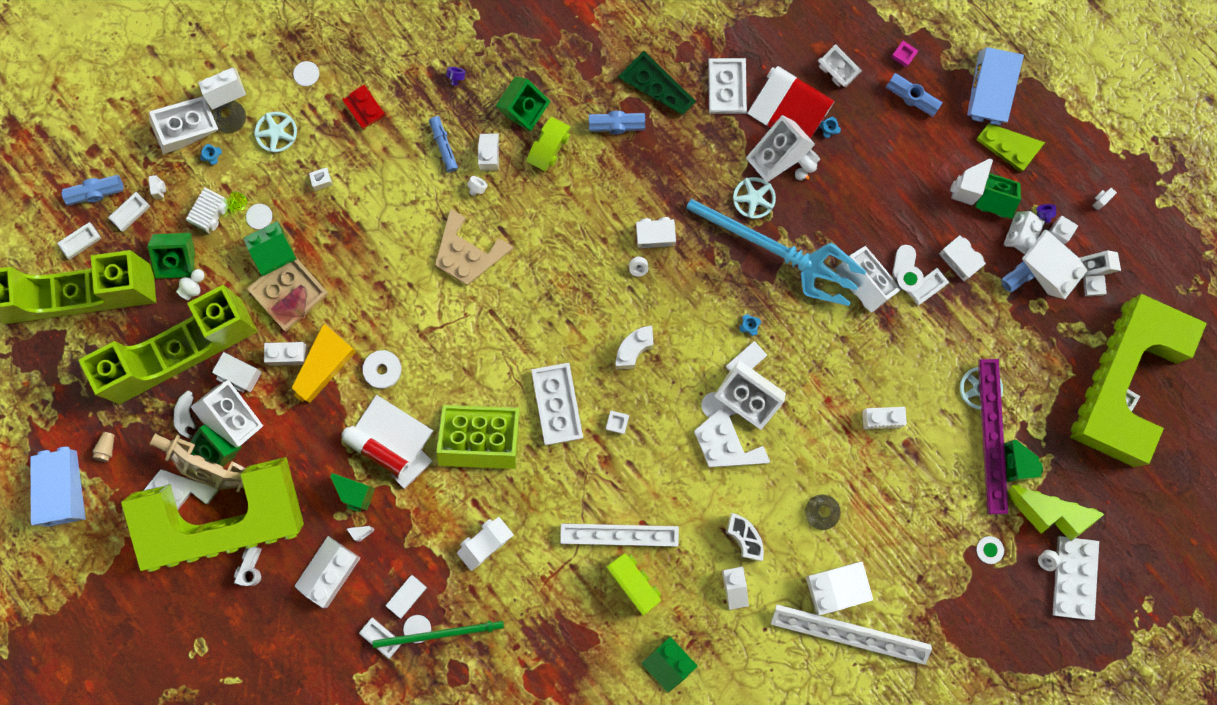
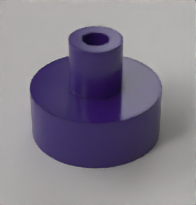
(455, 74)
(1046, 212)

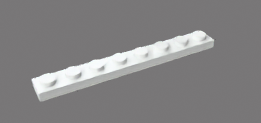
(851, 634)

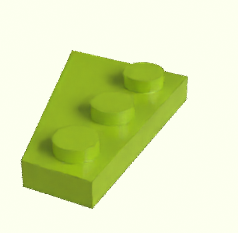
(1010, 146)

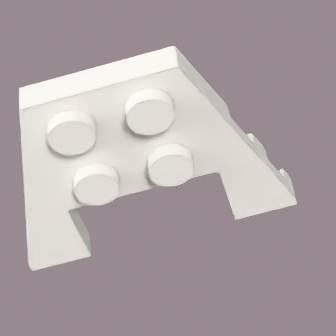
(722, 444)
(183, 487)

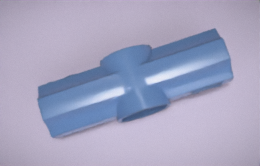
(903, 89)
(616, 122)
(92, 190)
(1017, 277)

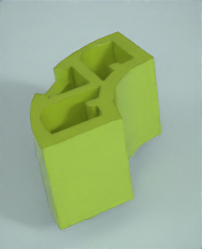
(546, 148)

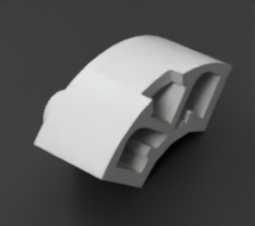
(633, 346)
(747, 537)
(487, 541)

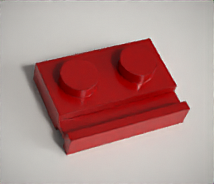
(363, 107)

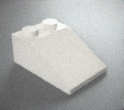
(182, 124)
(780, 148)
(1054, 265)
(227, 414)
(839, 588)

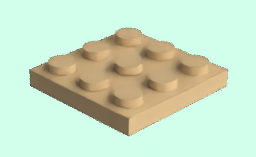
(279, 283)

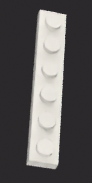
(619, 535)

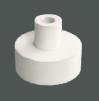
(476, 185)
(638, 266)
(1049, 560)

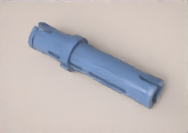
(440, 137)

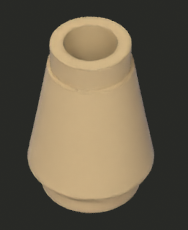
(104, 447)

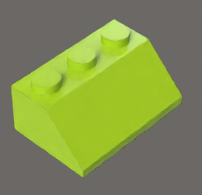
(634, 583)

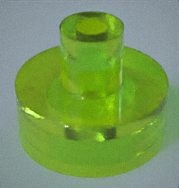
(236, 201)

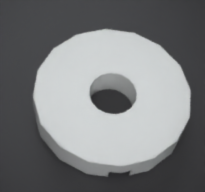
(379, 358)

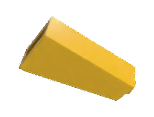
(322, 364)

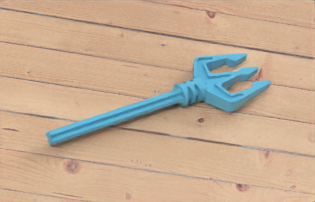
(811, 264)

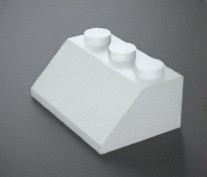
(873, 287)
(750, 395)
(327, 572)

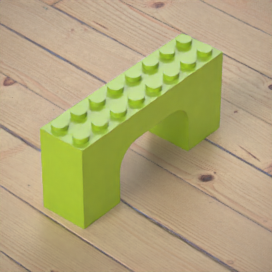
(112, 283)
(127, 371)
(1105, 417)
(166, 538)

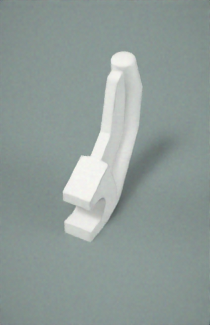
(182, 416)

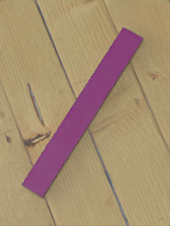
(993, 436)

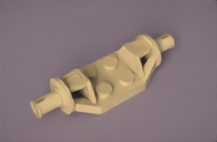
(196, 467)

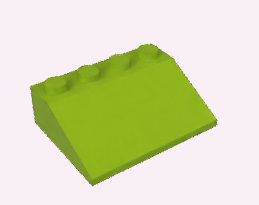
(478, 437)

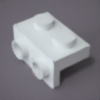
(839, 66)
(1024, 231)

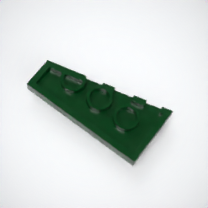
(655, 82)

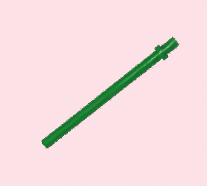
(489, 626)

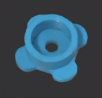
(834, 127)
(208, 148)
(749, 319)

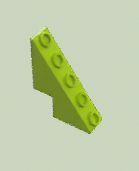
(1046, 510)

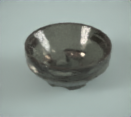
(234, 121)
(812, 512)

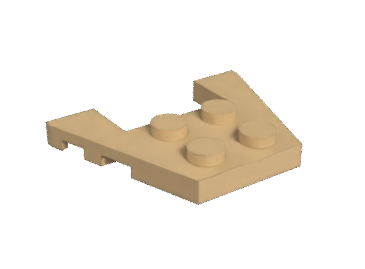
(462, 258)

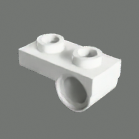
(250, 558)

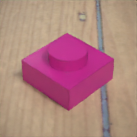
(904, 54)

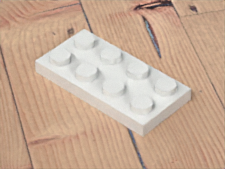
(557, 404)
(1076, 578)

